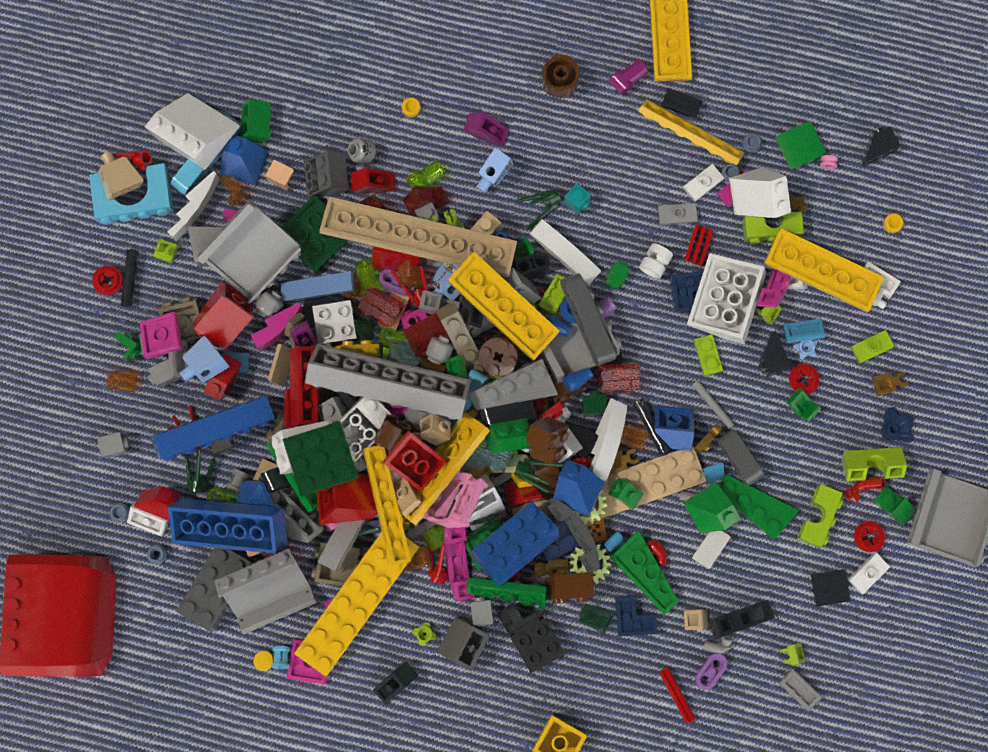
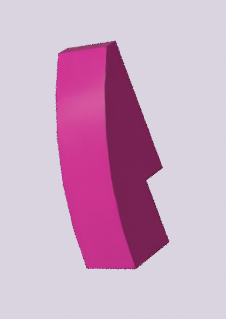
(276, 327)

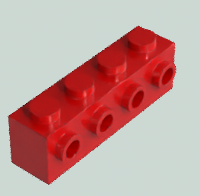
(302, 395)

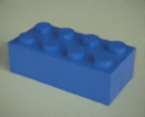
(515, 543)

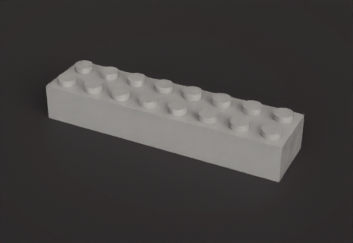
(388, 381)

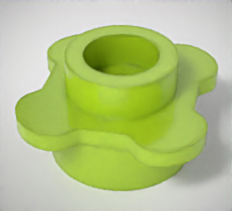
(429, 634)

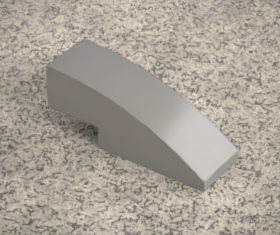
(340, 544)

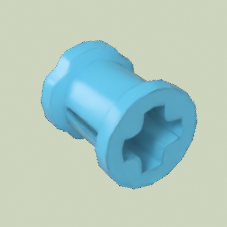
(280, 650)

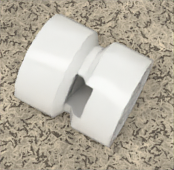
(657, 258)

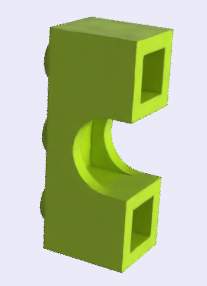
(756, 229)
(888, 460)
(828, 502)

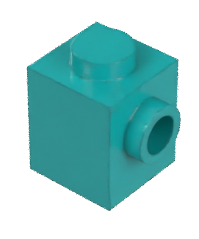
(577, 199)

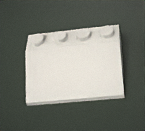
(192, 129)
(727, 298)

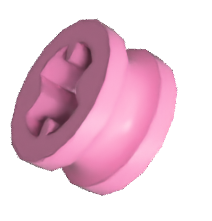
(828, 162)

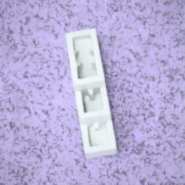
(198, 200)
(564, 251)
(609, 438)

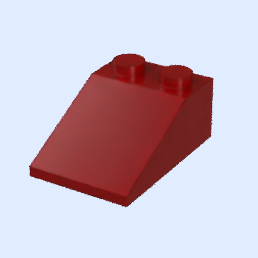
(414, 461)

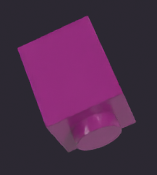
(486, 128)
(303, 335)

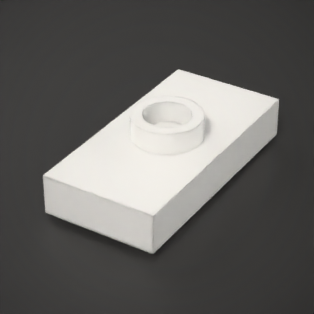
(703, 183)
(868, 573)

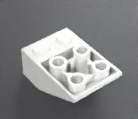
(362, 425)
(487, 504)

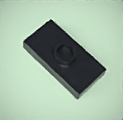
(681, 103)

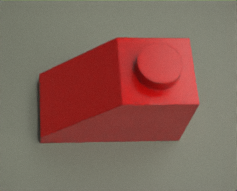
(372, 181)
(222, 383)
(520, 496)
(157, 501)

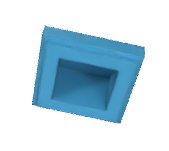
(714, 472)
(614, 543)

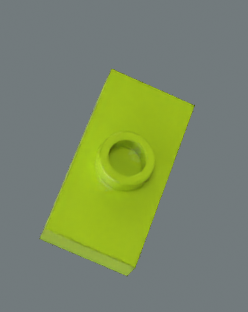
(553, 296)
(872, 346)

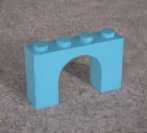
(156, 201)

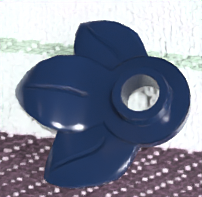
(899, 424)

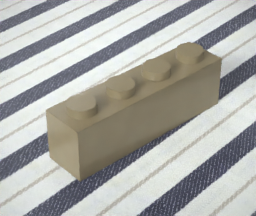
(460, 337)

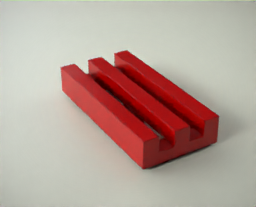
(703, 230)

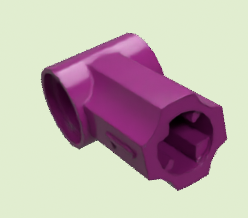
(625, 79)

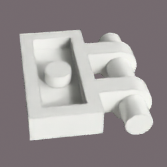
(887, 286)

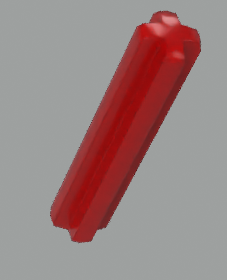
(677, 695)

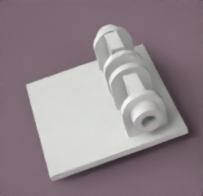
(334, 322)

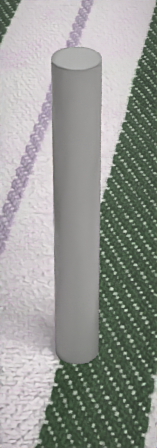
(713, 404)

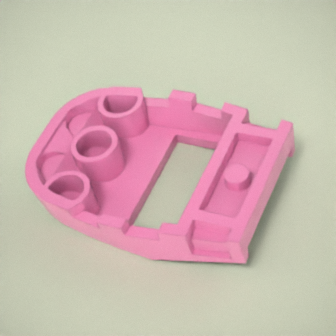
(464, 504)

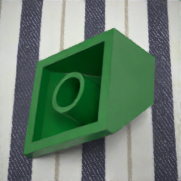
(711, 509)

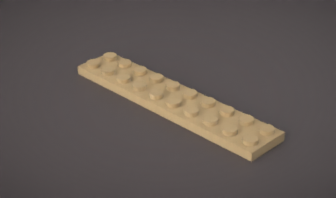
(415, 235)
(653, 478)

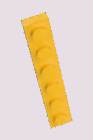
(695, 134)
(386, 506)

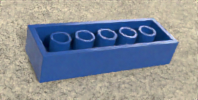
(212, 427)
(228, 525)

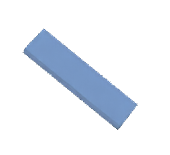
(317, 287)

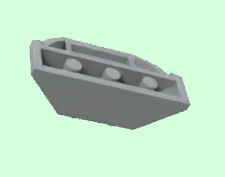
(299, 523)

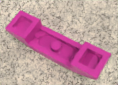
(775, 289)
(457, 562)

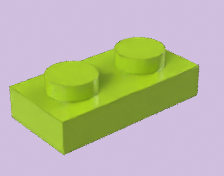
(708, 355)

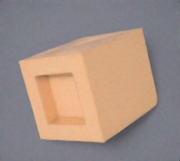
(279, 174)

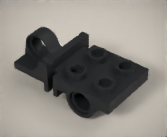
(532, 637)

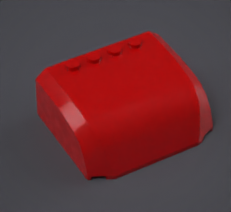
(57, 615)

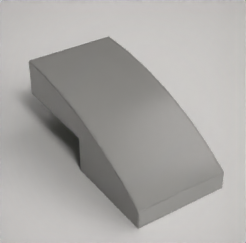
(432, 302)

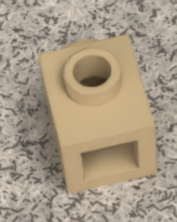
(434, 429)

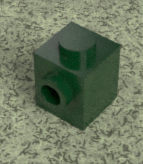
(594, 404)

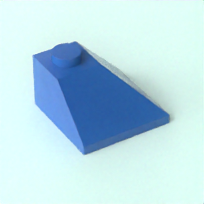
(242, 160)
(675, 426)
(578, 488)
(254, 494)

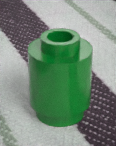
(617, 275)

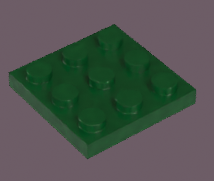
(305, 228)
(320, 458)

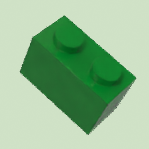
(256, 121)
(508, 436)

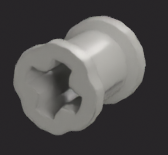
(236, 480)

